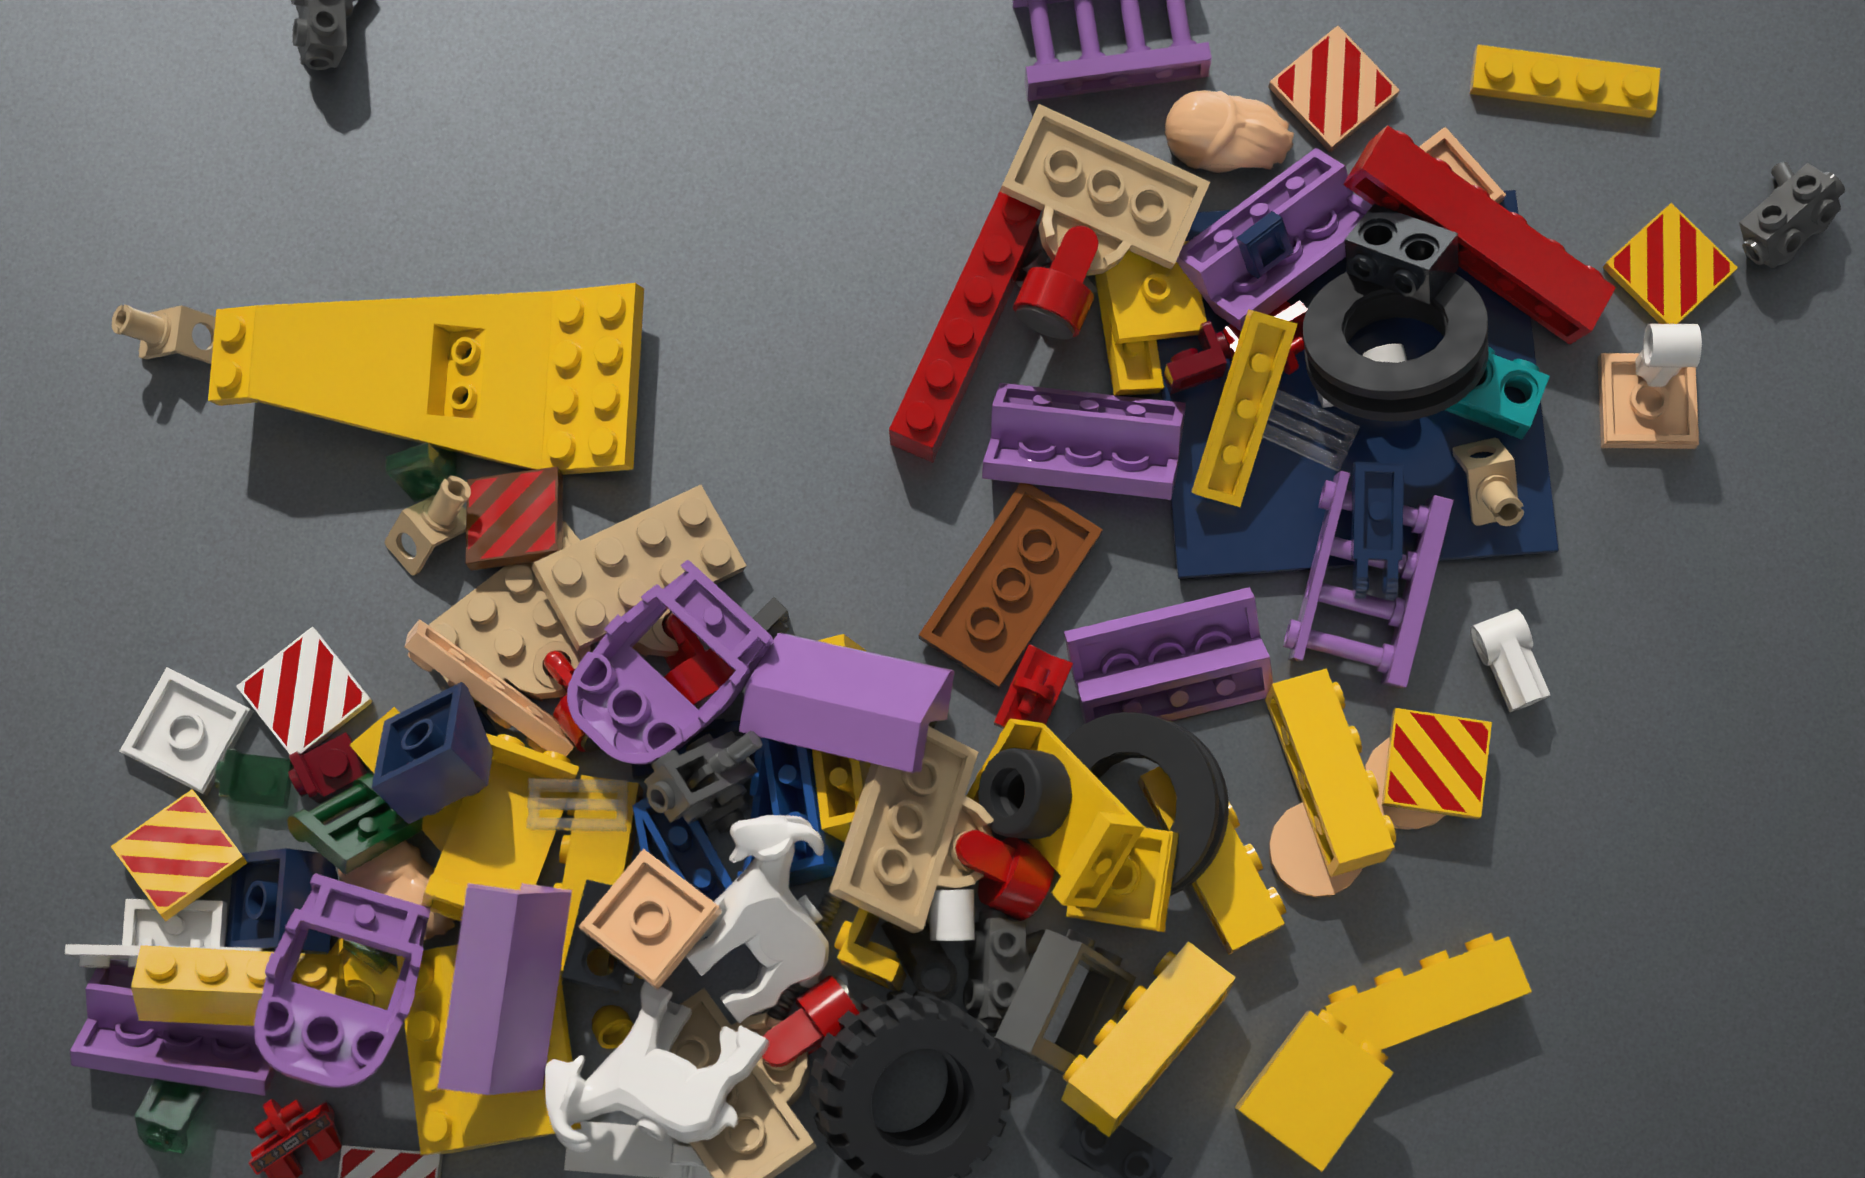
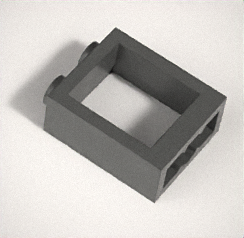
(1042, 989)

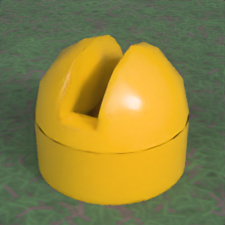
(611, 1026)

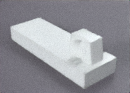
(630, 1152)

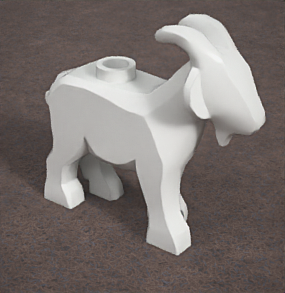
(766, 916)
(651, 1081)

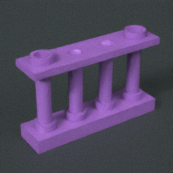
(1100, 72)
(1404, 613)

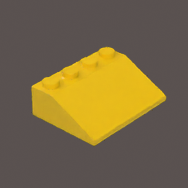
(464, 1120)

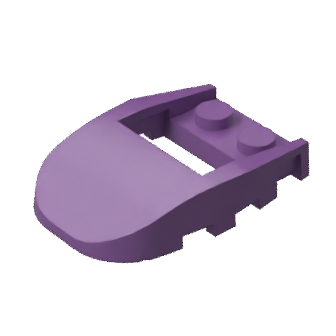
(630, 704)
(327, 1035)

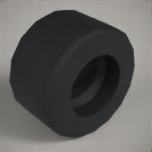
(1045, 789)

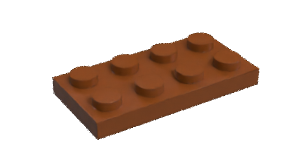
(1010, 584)

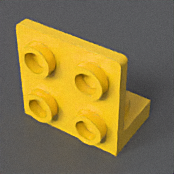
(871, 961)

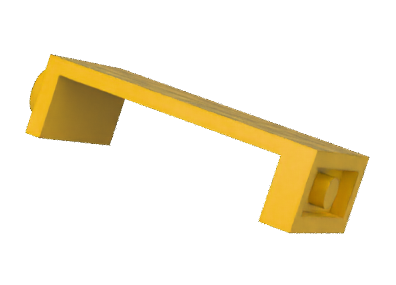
(490, 831)
(1095, 831)

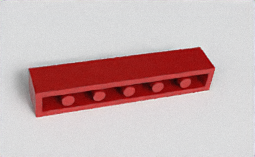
(1492, 241)
(965, 327)

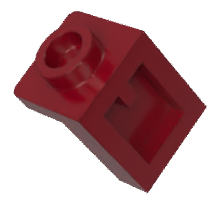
(1194, 368)
(326, 769)

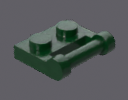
(357, 835)

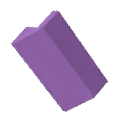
(1317, 219)
(1084, 441)
(1172, 659)
(845, 701)
(504, 989)
(167, 1051)

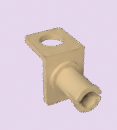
(164, 331)
(1490, 483)
(430, 523)

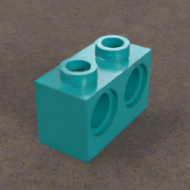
(1489, 404)

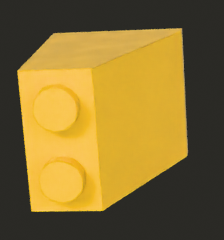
(1315, 1088)

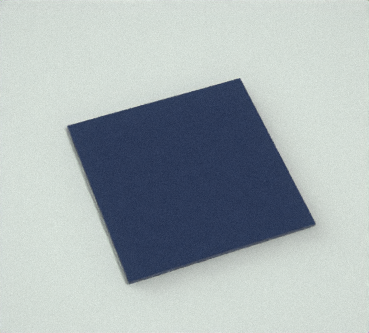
(1280, 508)

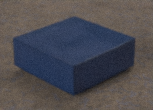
(1264, 244)

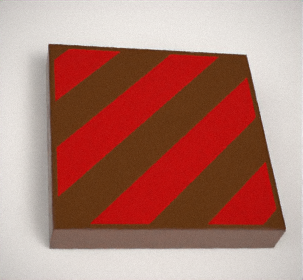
(514, 518)

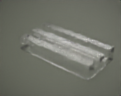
(1303, 447)
(536, 803)

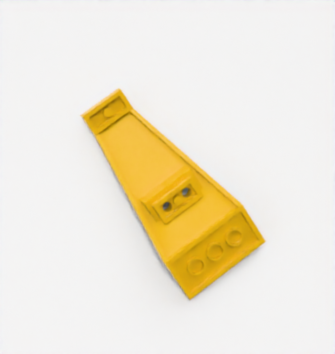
(543, 382)

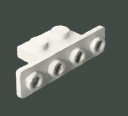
(196, 926)

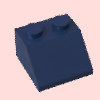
(432, 755)
(267, 895)

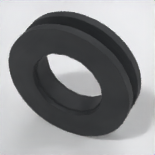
(1387, 388)
(1194, 772)

